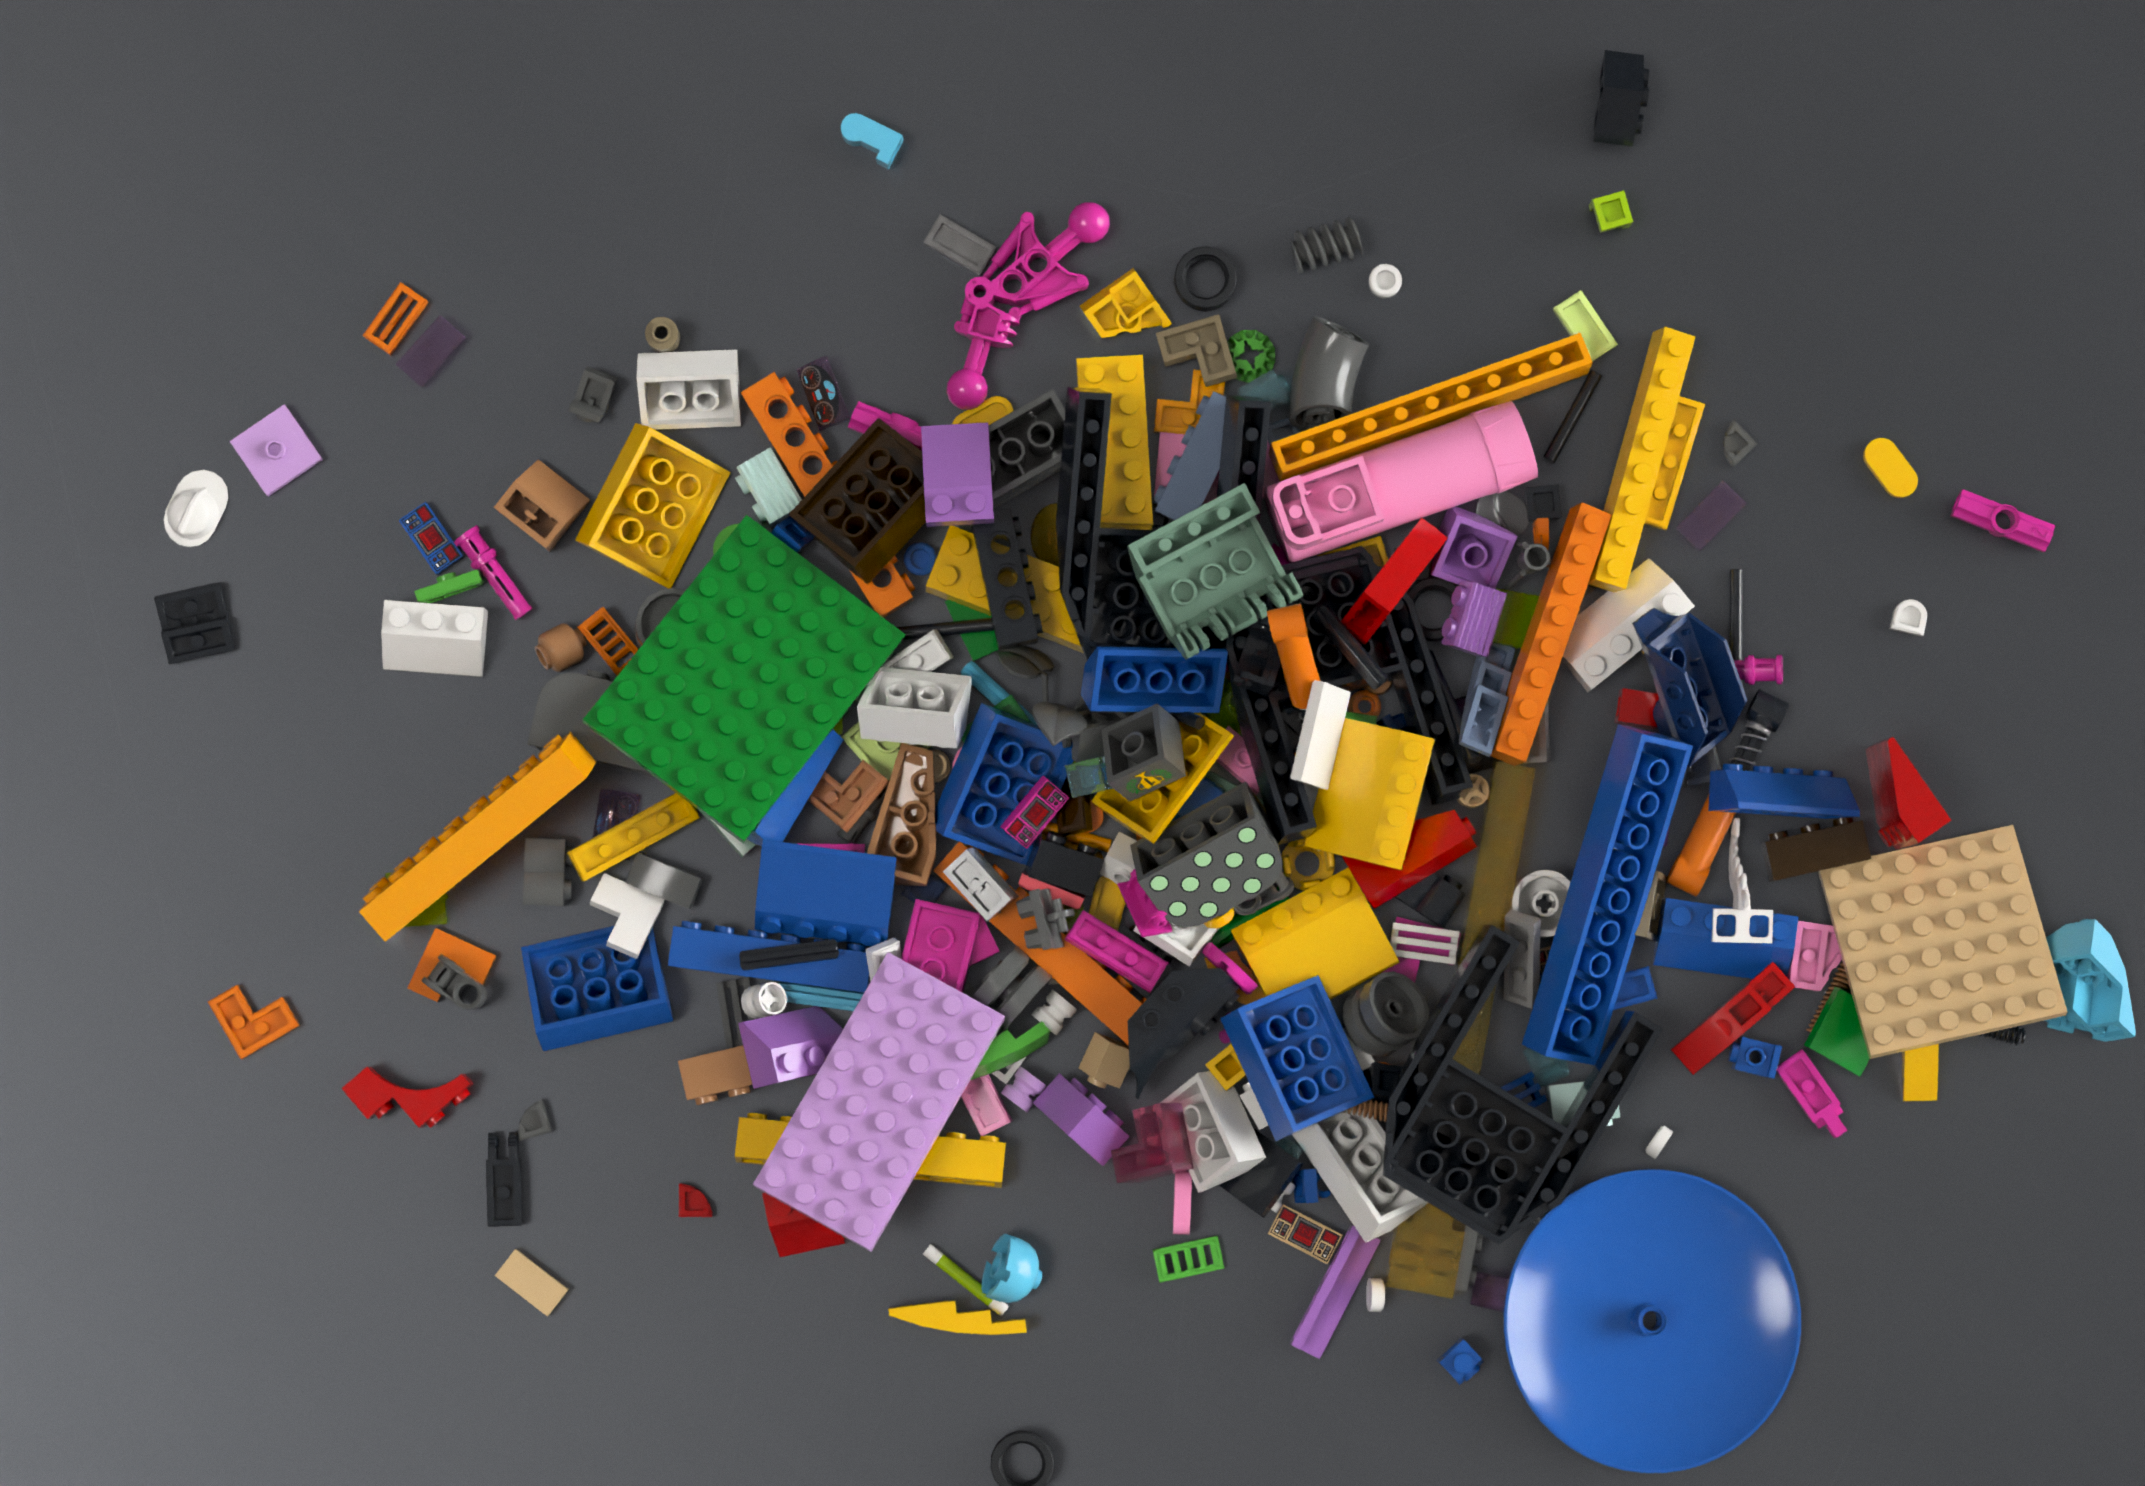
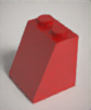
(796, 1232)

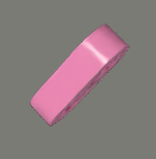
(1182, 1203)

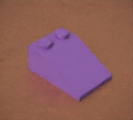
(957, 474)

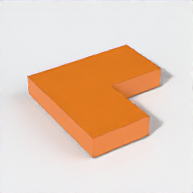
(468, 956)
(251, 1030)

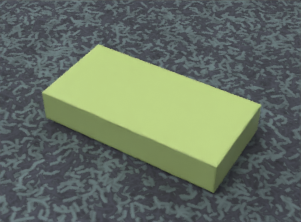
(1580, 317)

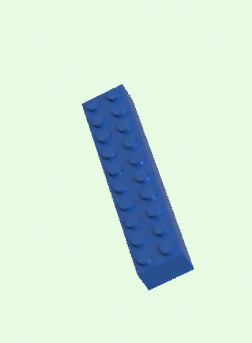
(1607, 895)

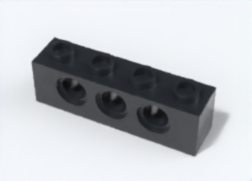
(1008, 632)

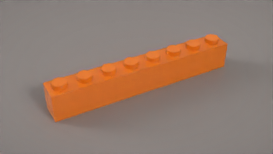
(1549, 631)
(1070, 967)

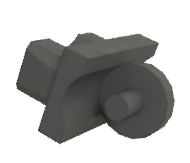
(1049, 919)

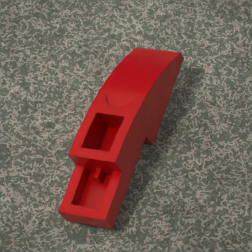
(1733, 1018)

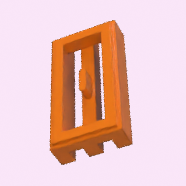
(405, 327)

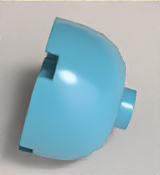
(1012, 1271)

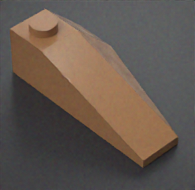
(908, 817)

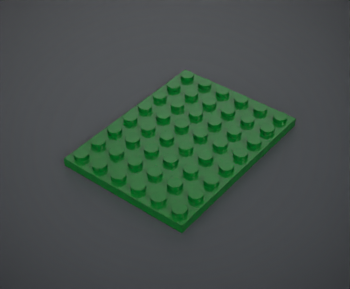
(744, 678)

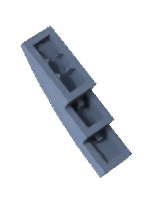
(1486, 699)

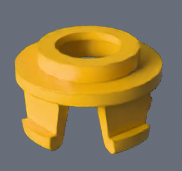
(1302, 882)

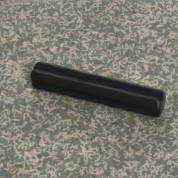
(1350, 647)
(789, 954)

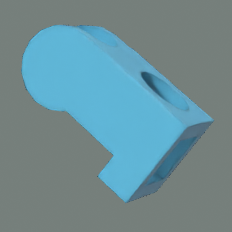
(864, 132)

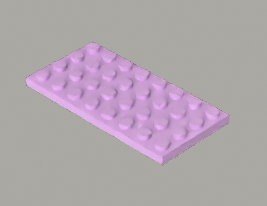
(879, 1101)

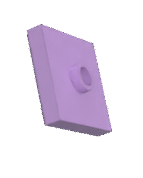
(276, 450)

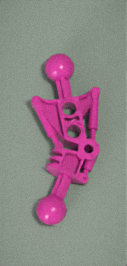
(991, 325)

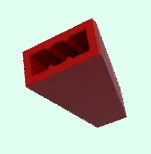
(1393, 580)
(1432, 846)

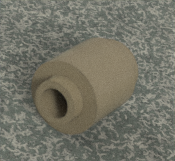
(666, 344)

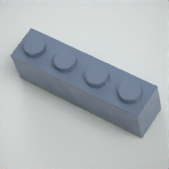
(1198, 465)

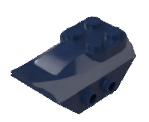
(1693, 679)

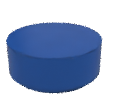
(919, 559)

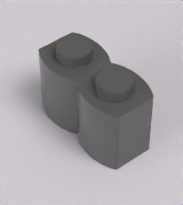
(546, 872)

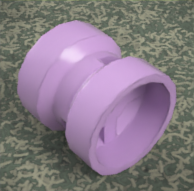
(1024, 1089)

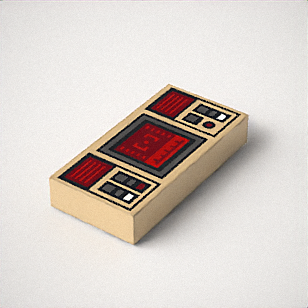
(1305, 1234)

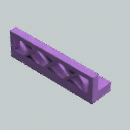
(1334, 1293)

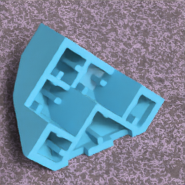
(2091, 982)

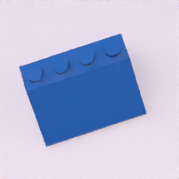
(992, 776)
(824, 893)
(593, 991)
(1296, 1057)

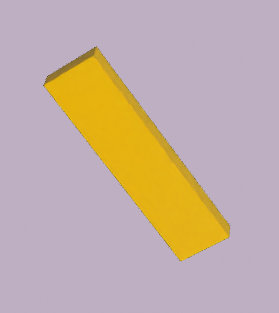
(1674, 462)
(632, 836)

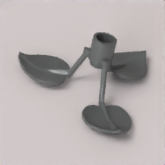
(1511, 513)
(1054, 720)

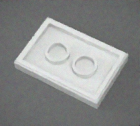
(1320, 735)

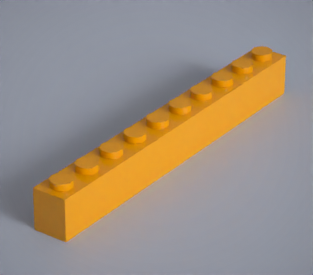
(1431, 407)

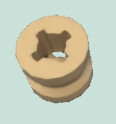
(1479, 789)

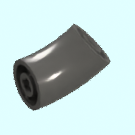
(1325, 374)

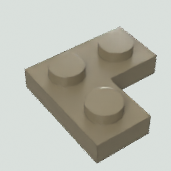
(1199, 340)

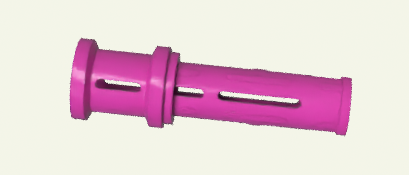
(479, 561)
(1760, 669)

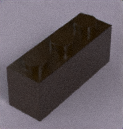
(1815, 849)

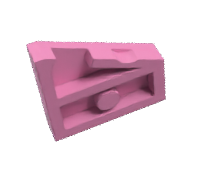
(1814, 956)

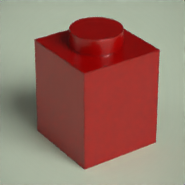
(1636, 708)

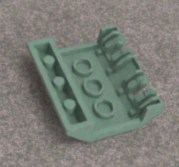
(1211, 571)

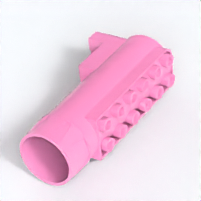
(1401, 482)

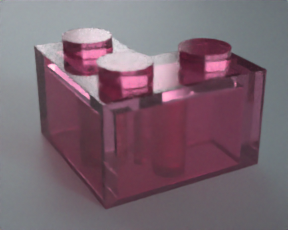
(1161, 1145)

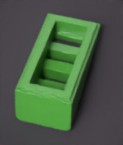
(1160, 1262)

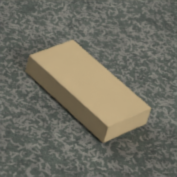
(531, 1282)

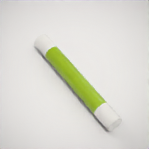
(963, 1278)

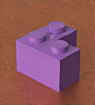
(1082, 1117)

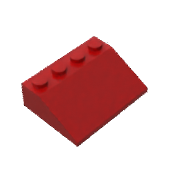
(1901, 798)

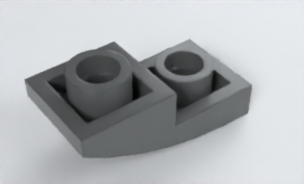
(664, 880)

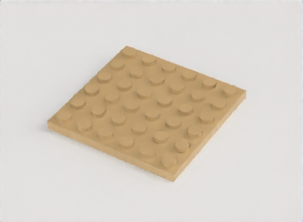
(1942, 942)

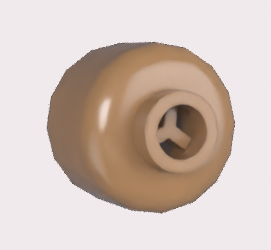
(560, 647)

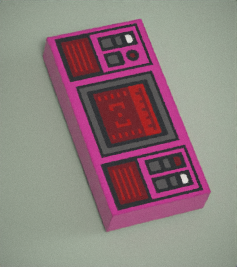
(1034, 812)

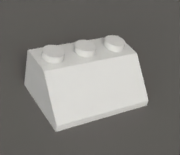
(689, 389)
(433, 638)
(915, 707)
(1217, 1131)

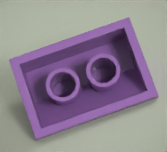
(788, 1045)

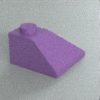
(1473, 550)

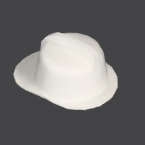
(196, 508)

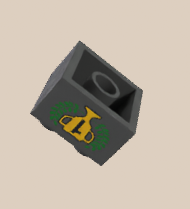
(1143, 752)

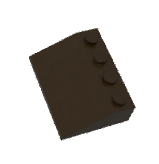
(867, 501)

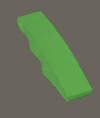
(1008, 1050)

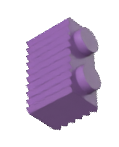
(1473, 618)

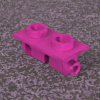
(1144, 912)

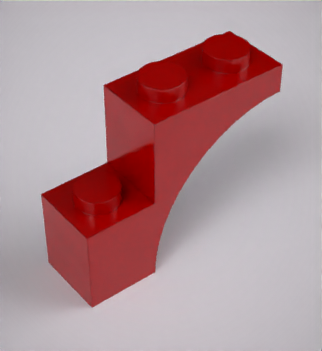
(374, 1096)

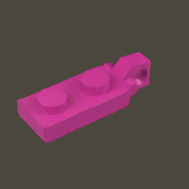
(1812, 1092)

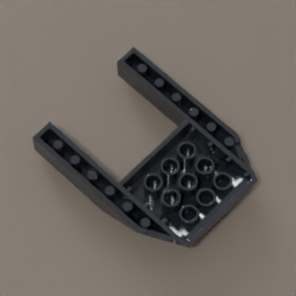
(1094, 555)
(1397, 649)
(1474, 1143)

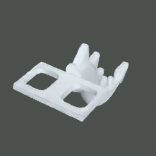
(1741, 900)

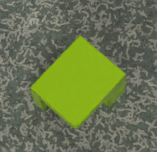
(1611, 211)

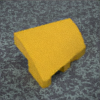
(1124, 307)

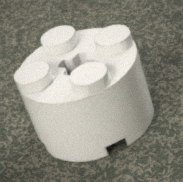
(1531, 889)

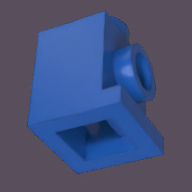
(1768, 1062)
(1460, 1361)

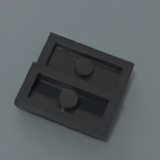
(194, 623)
(1265, 1181)

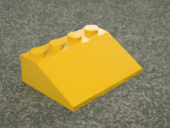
(652, 505)
(1372, 794)
(1154, 811)
(1314, 934)

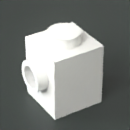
(1119, 860)

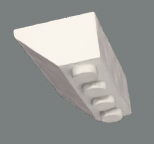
(1604, 631)
(1350, 1161)

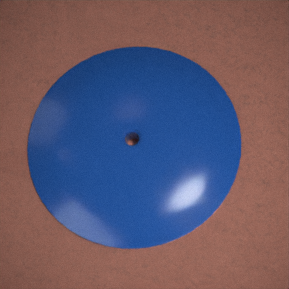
(1720, 1332)

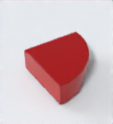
(693, 1202)

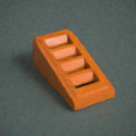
(592, 622)

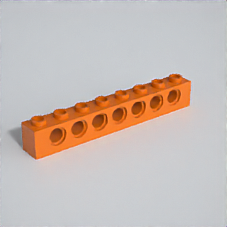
(759, 400)

